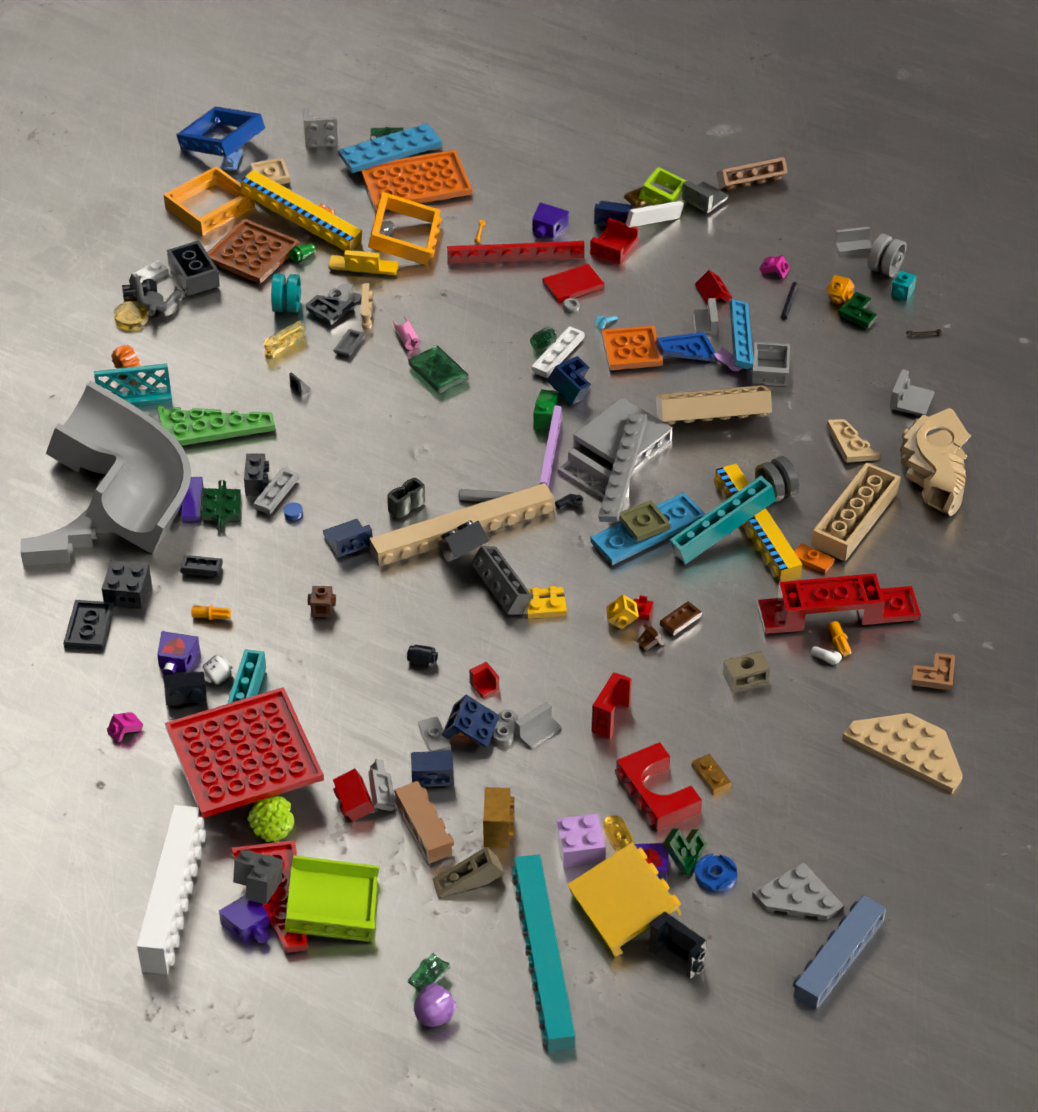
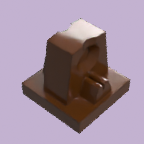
(649, 638)

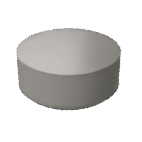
(571, 305)

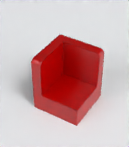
(484, 679)

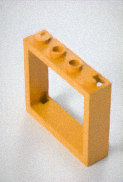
(216, 217)
(398, 247)

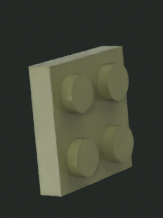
(644, 521)

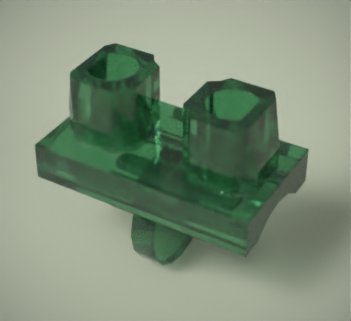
(430, 971)

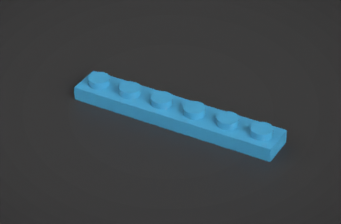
(741, 334)

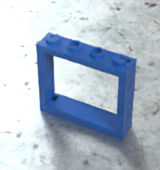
(248, 125)

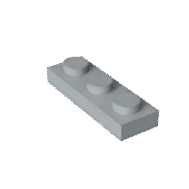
(276, 491)

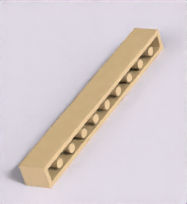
(491, 515)

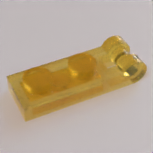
(284, 339)

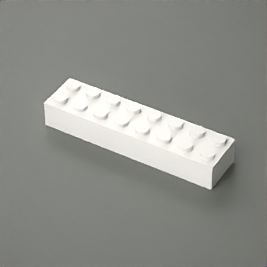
(170, 890)

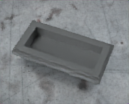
(348, 343)

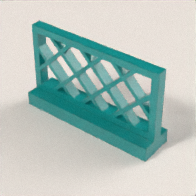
(138, 397)

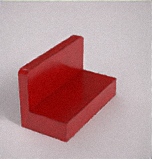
(712, 286)

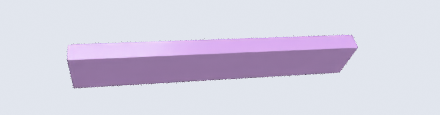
(551, 446)

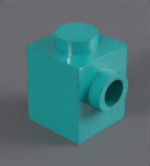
(903, 285)

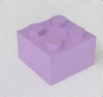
(580, 840)

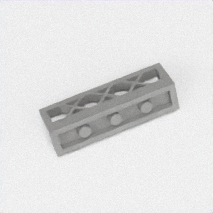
(586, 468)

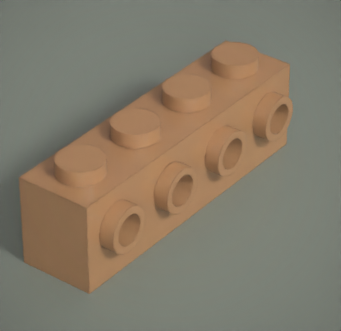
(753, 172)
(424, 822)

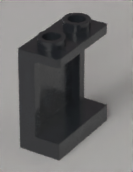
(680, 940)

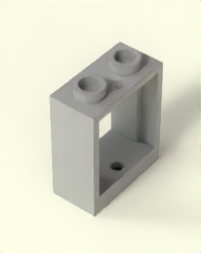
(771, 375)

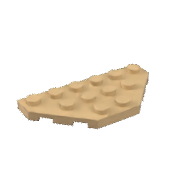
(910, 746)

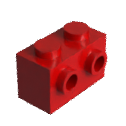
(353, 795)

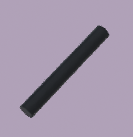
(784, 315)

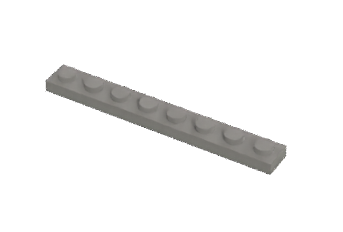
(622, 468)

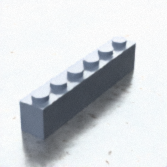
(838, 952)

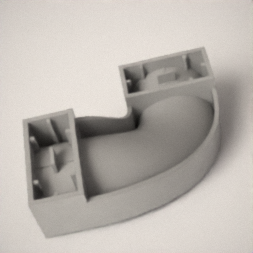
(141, 463)

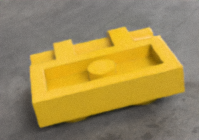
(546, 607)

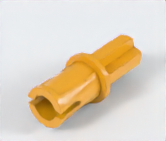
(210, 612)
(839, 638)

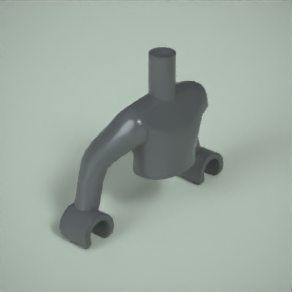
(152, 300)

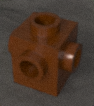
(321, 597)

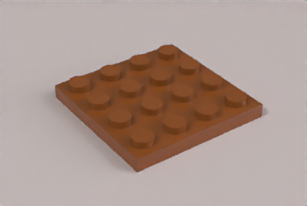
(252, 250)

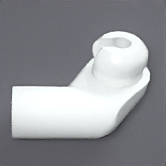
(830, 657)

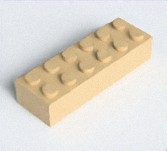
(713, 403)
(855, 511)

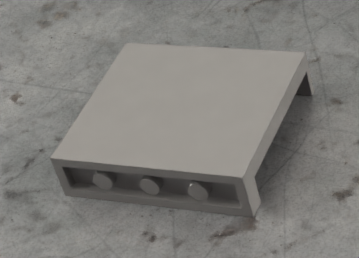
(606, 430)

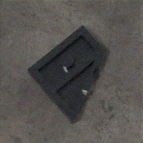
(328, 308)

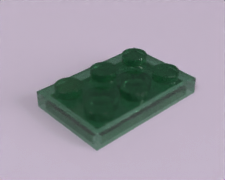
(438, 369)

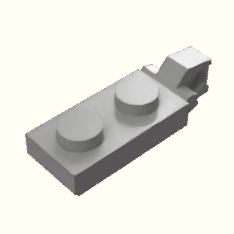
(381, 786)

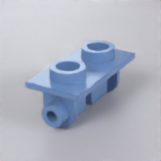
(231, 162)

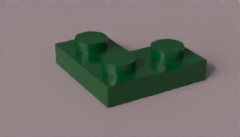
(856, 311)
(685, 851)

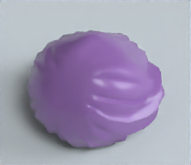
(434, 1005)

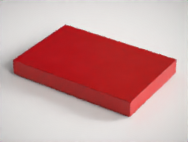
(573, 283)

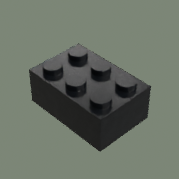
(193, 268)

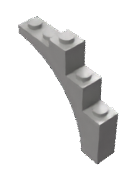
(59, 544)

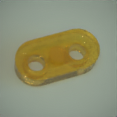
(615, 830)

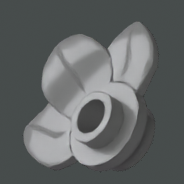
(344, 293)

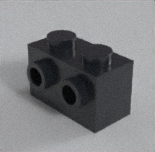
(255, 474)
(184, 688)

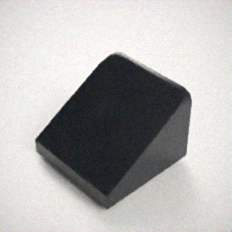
(298, 385)

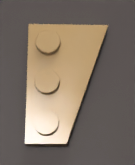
(849, 443)

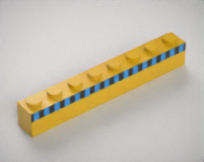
(301, 211)
(761, 529)

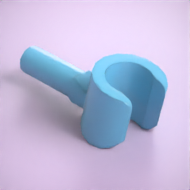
(601, 321)

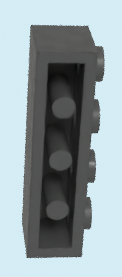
(501, 580)

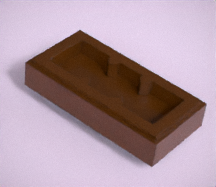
(680, 618)

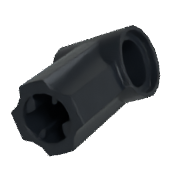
(129, 291)

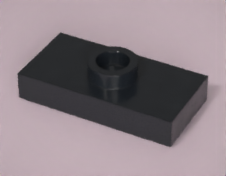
(201, 565)

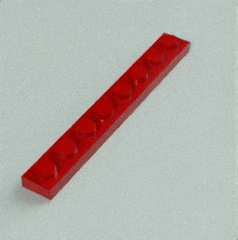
(515, 252)

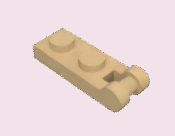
(366, 306)

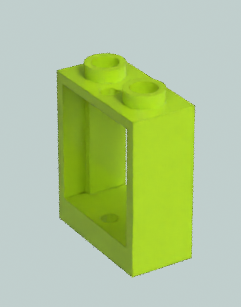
(662, 177)

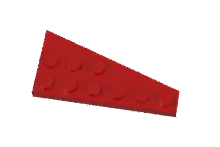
(277, 904)

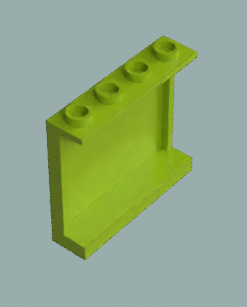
(332, 898)

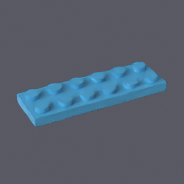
(389, 148)
(619, 544)

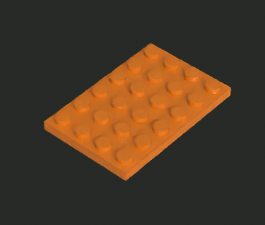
(418, 178)

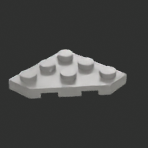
(799, 894)

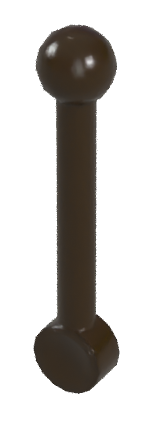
(910, 333)

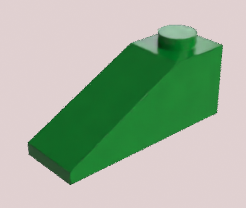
(544, 409)

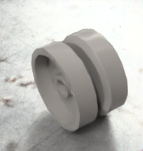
(886, 255)

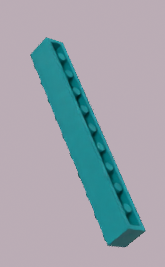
(544, 954)

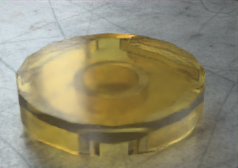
(130, 315)

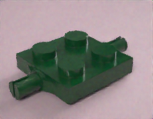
(221, 504)

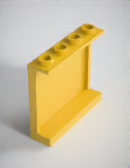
(623, 896)

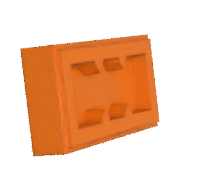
(814, 559)

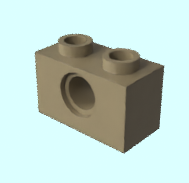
(746, 670)

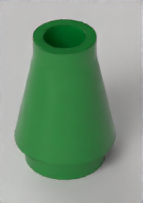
(301, 252)

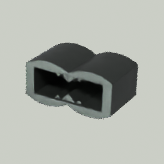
(407, 497)

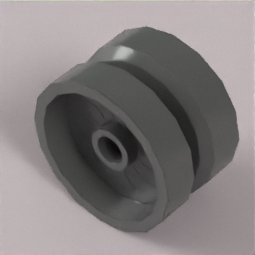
(781, 476)

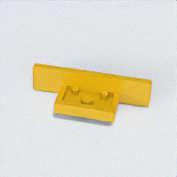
(363, 262)

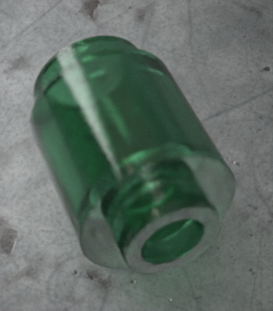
(543, 338)

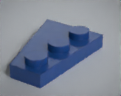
(687, 346)

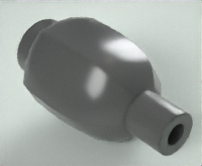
(387, 228)

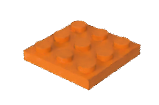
(631, 347)

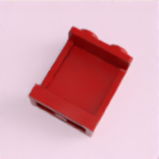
(615, 241)
(615, 692)

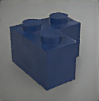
(569, 379)

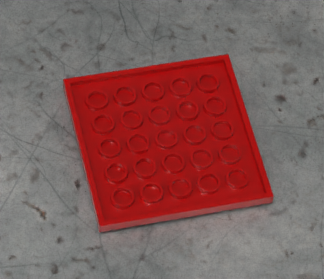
(243, 752)

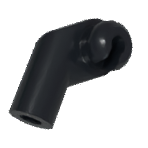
(569, 500)

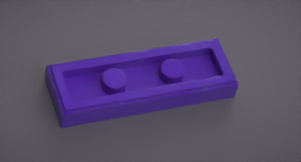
(193, 501)

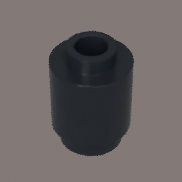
(422, 655)

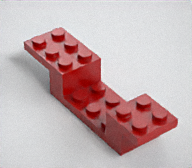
(833, 595)

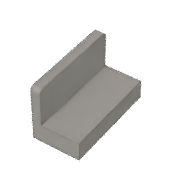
(853, 241)
(707, 319)
(536, 726)

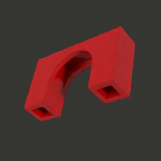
(659, 809)

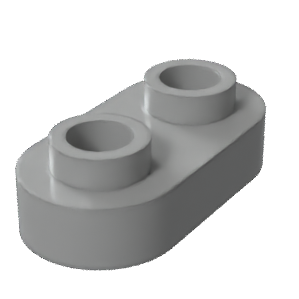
(505, 728)

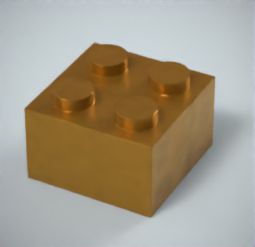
(498, 817)

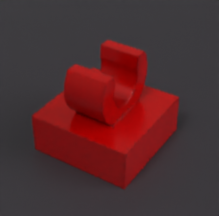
(644, 607)

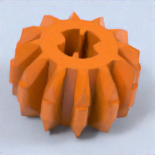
(125, 357)

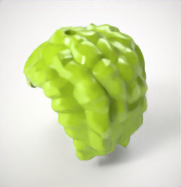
(271, 818)

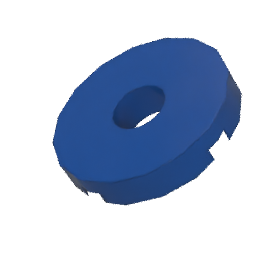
(712, 882)

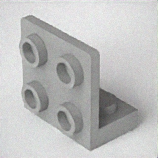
(320, 131)
(909, 397)

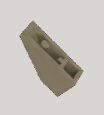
(470, 873)

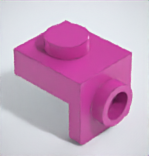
(774, 264)
(122, 724)

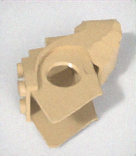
(937, 460)

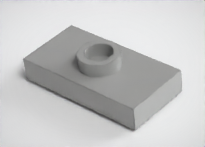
(432, 734)

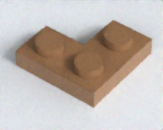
(938, 676)

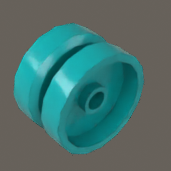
(286, 293)

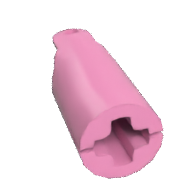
(407, 334)

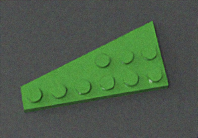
(211, 424)

